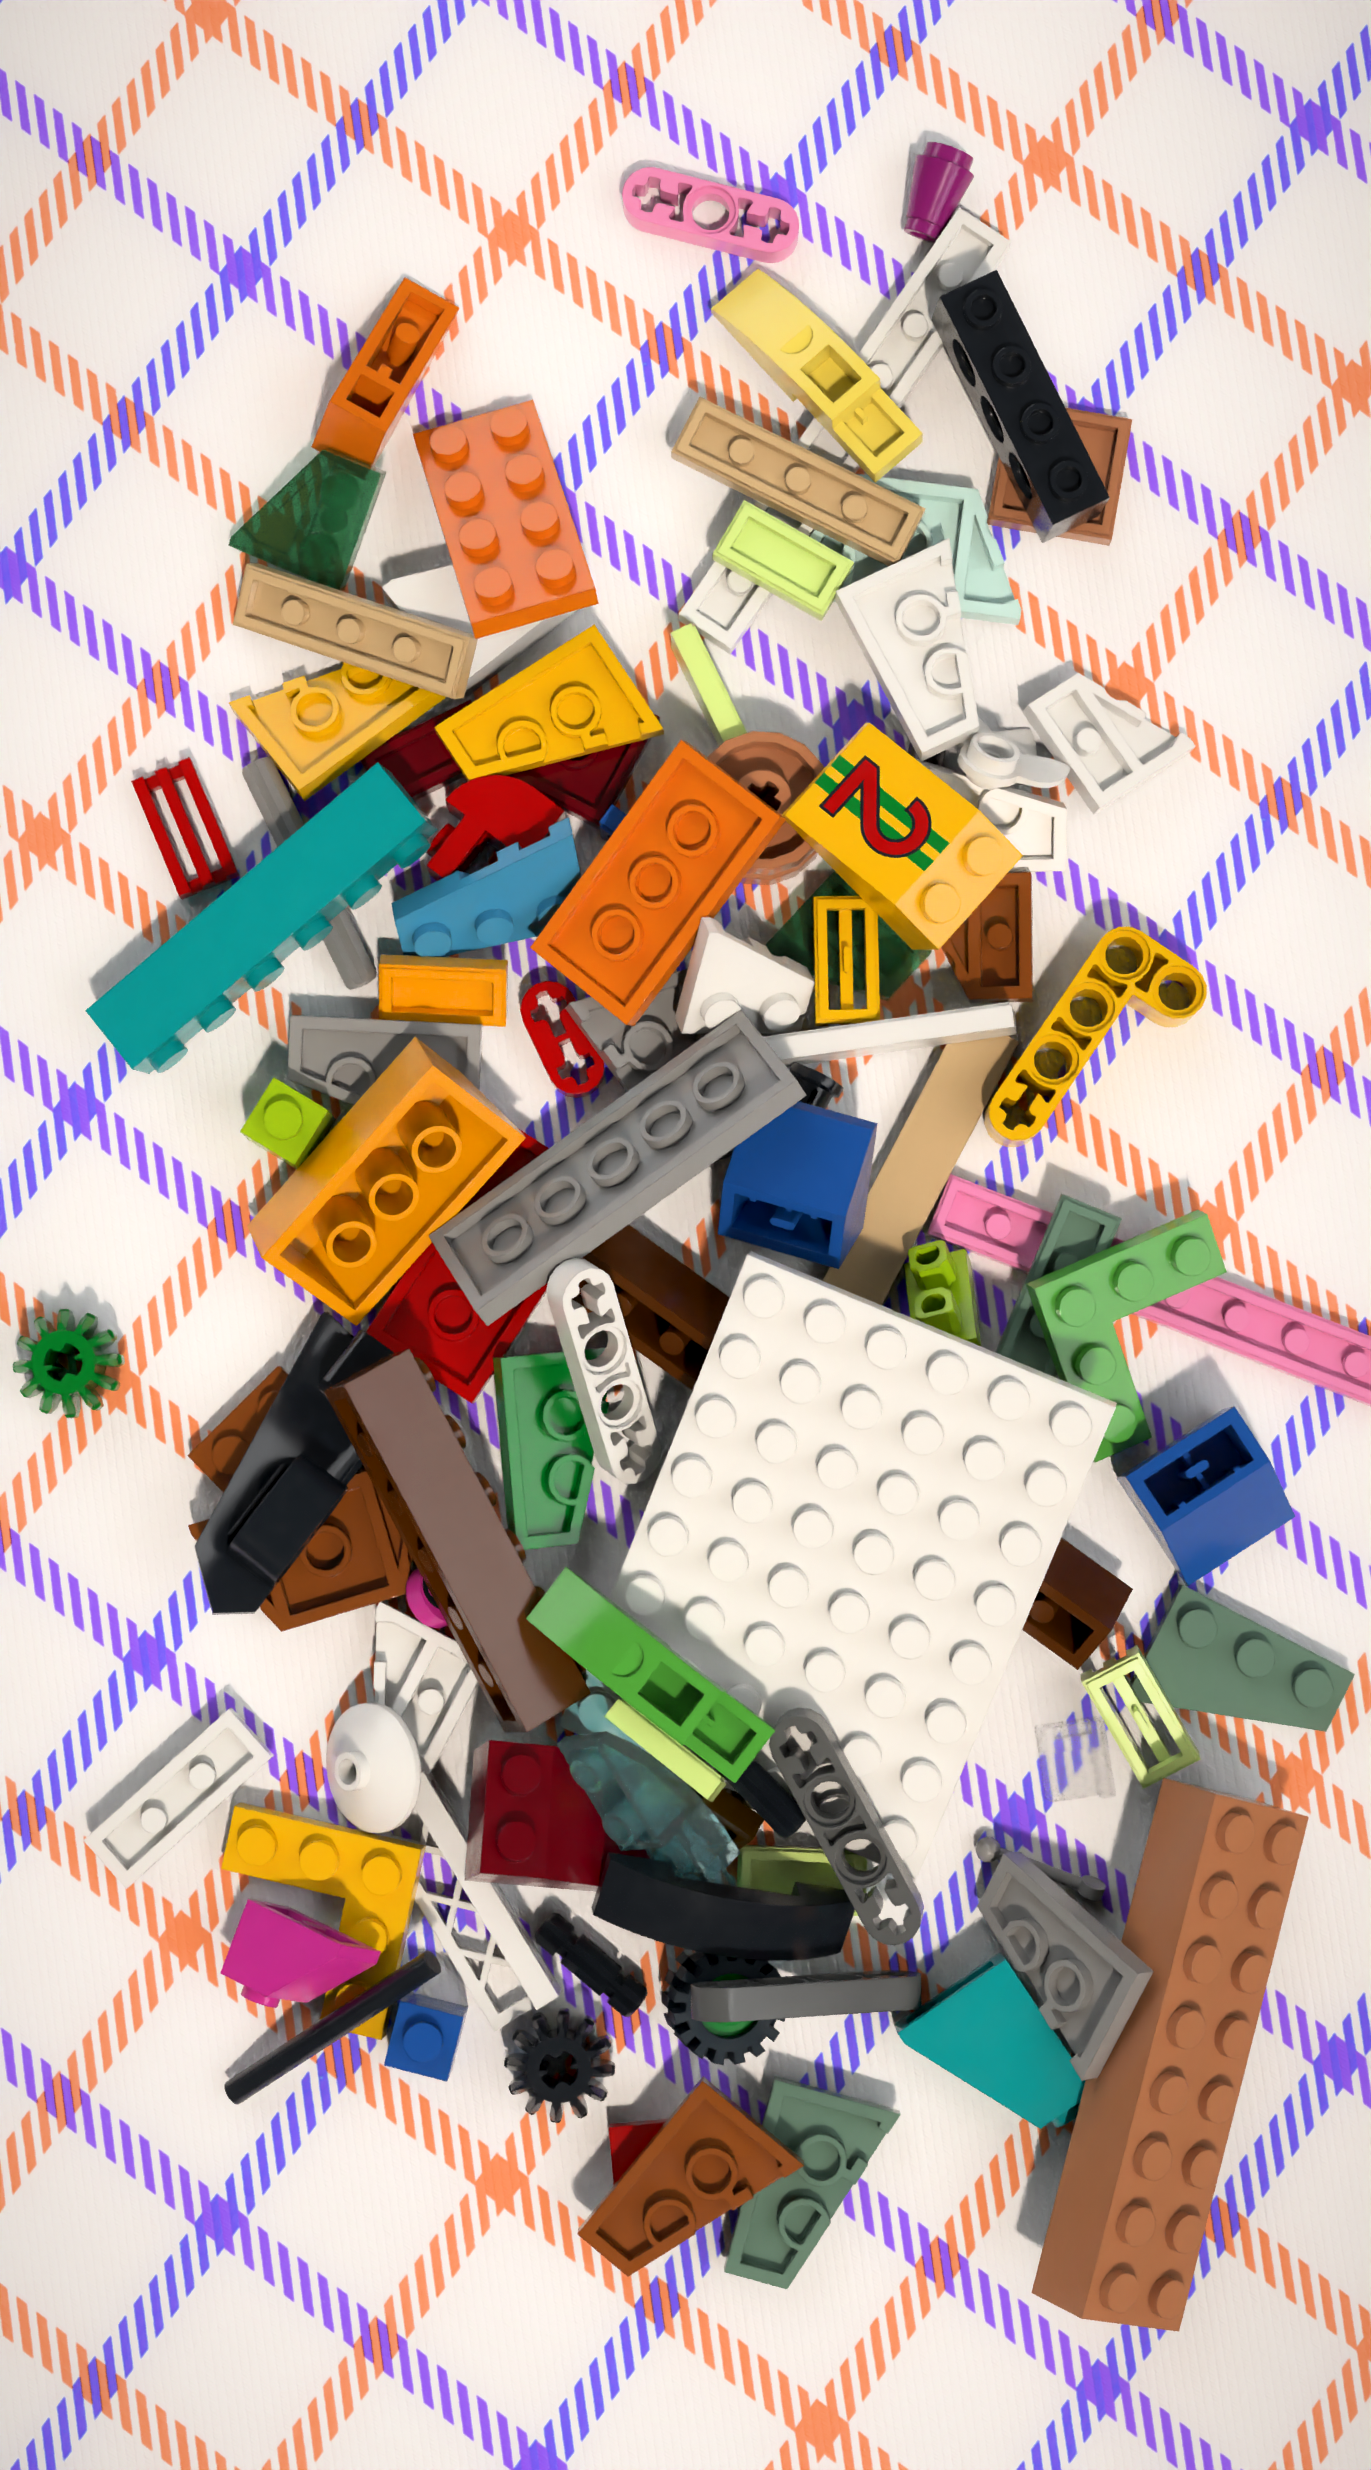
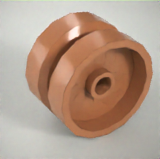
(777, 773)

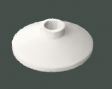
(373, 1767)

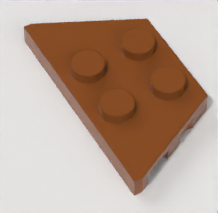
(345, 1566)

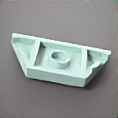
(976, 561)

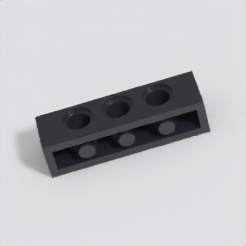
(1019, 406)

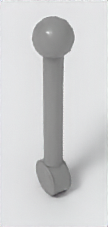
(1087, 1886)

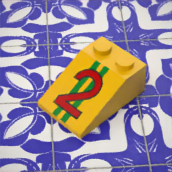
(901, 838)

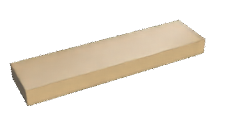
(797, 482)
(355, 630)

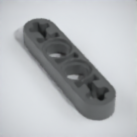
(853, 1823)
(805, 1996)

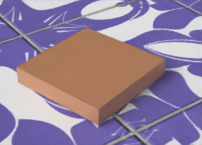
(1107, 445)

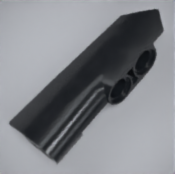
(287, 1476)

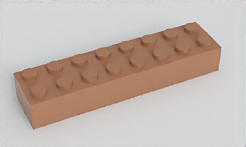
(1167, 2096)

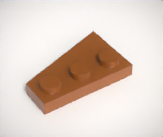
(689, 2174)

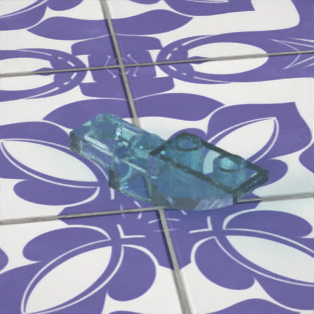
(649, 1806)

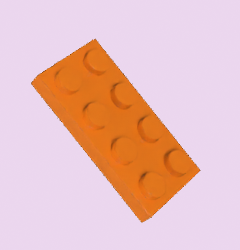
(505, 519)
(654, 882)

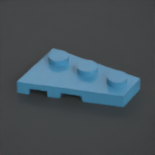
(493, 904)

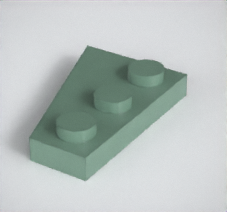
(1239, 1669)
(790, 2215)

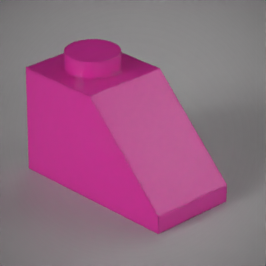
(291, 1955)

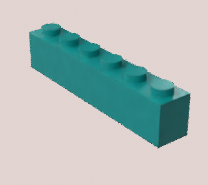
(262, 921)

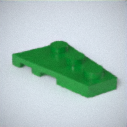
(543, 1448)

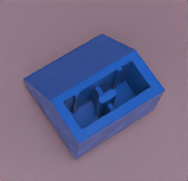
(801, 1184)
(1208, 1494)

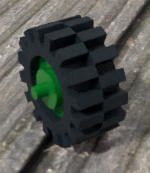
(715, 2039)

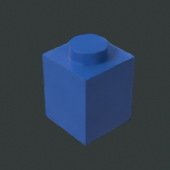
(426, 2036)

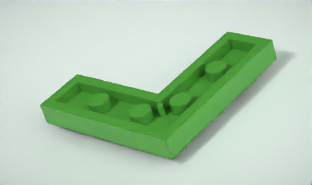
(1086, 1297)

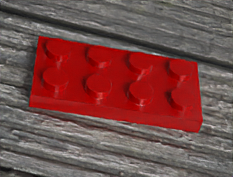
(436, 1318)

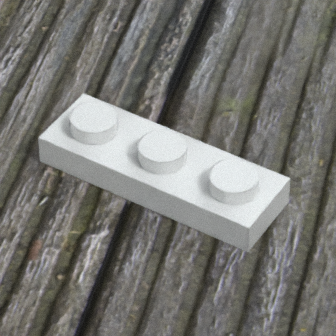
(178, 1798)

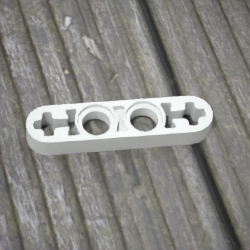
(611, 1368)

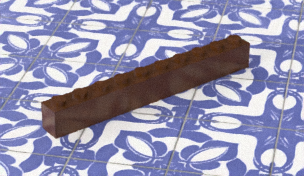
(673, 1321)

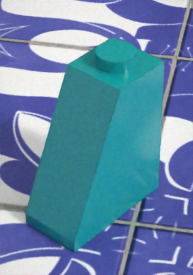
(997, 2043)

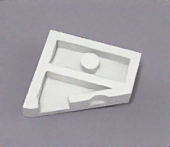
(1102, 740)
(742, 976)
(421, 1679)

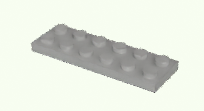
(616, 1166)

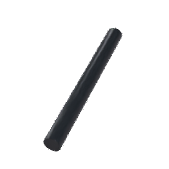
(332, 2027)

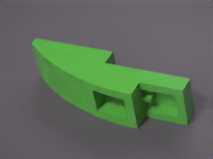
(650, 1675)

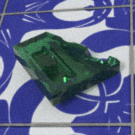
(316, 519)
(896, 958)

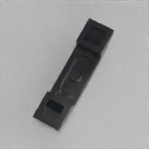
(720, 1917)

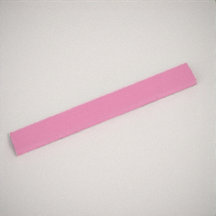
(1209, 1312)

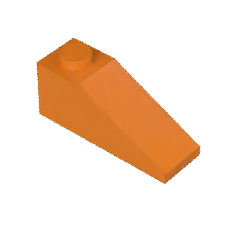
(385, 374)

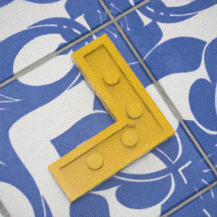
(365, 1868)

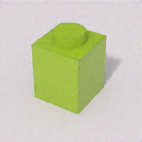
(287, 1124)

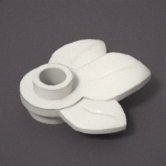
(1008, 758)

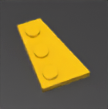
(551, 712)
(330, 722)

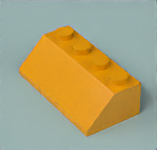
(384, 1182)

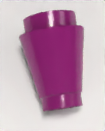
(936, 189)

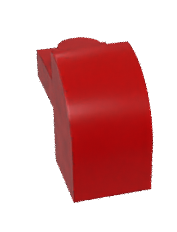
(493, 812)

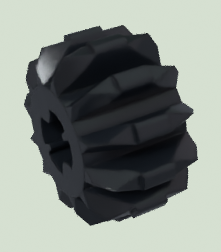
(565, 2087)

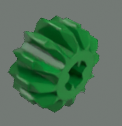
(71, 1385)

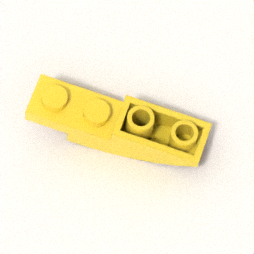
(819, 372)

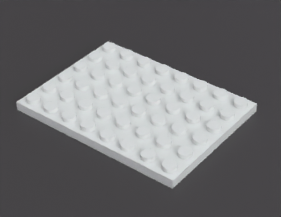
(855, 1534)

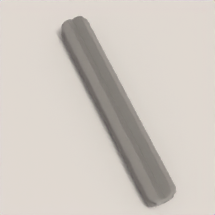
(283, 821)

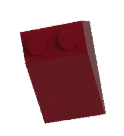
(533, 1821)

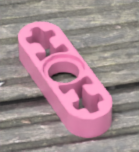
(662, 221)

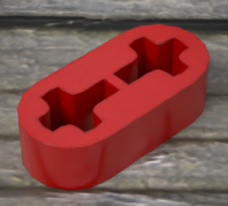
(549, 1046)

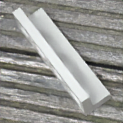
(493, 1908)

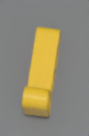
(1079, 1042)

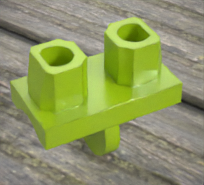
(942, 1290)

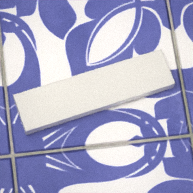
(894, 1034)

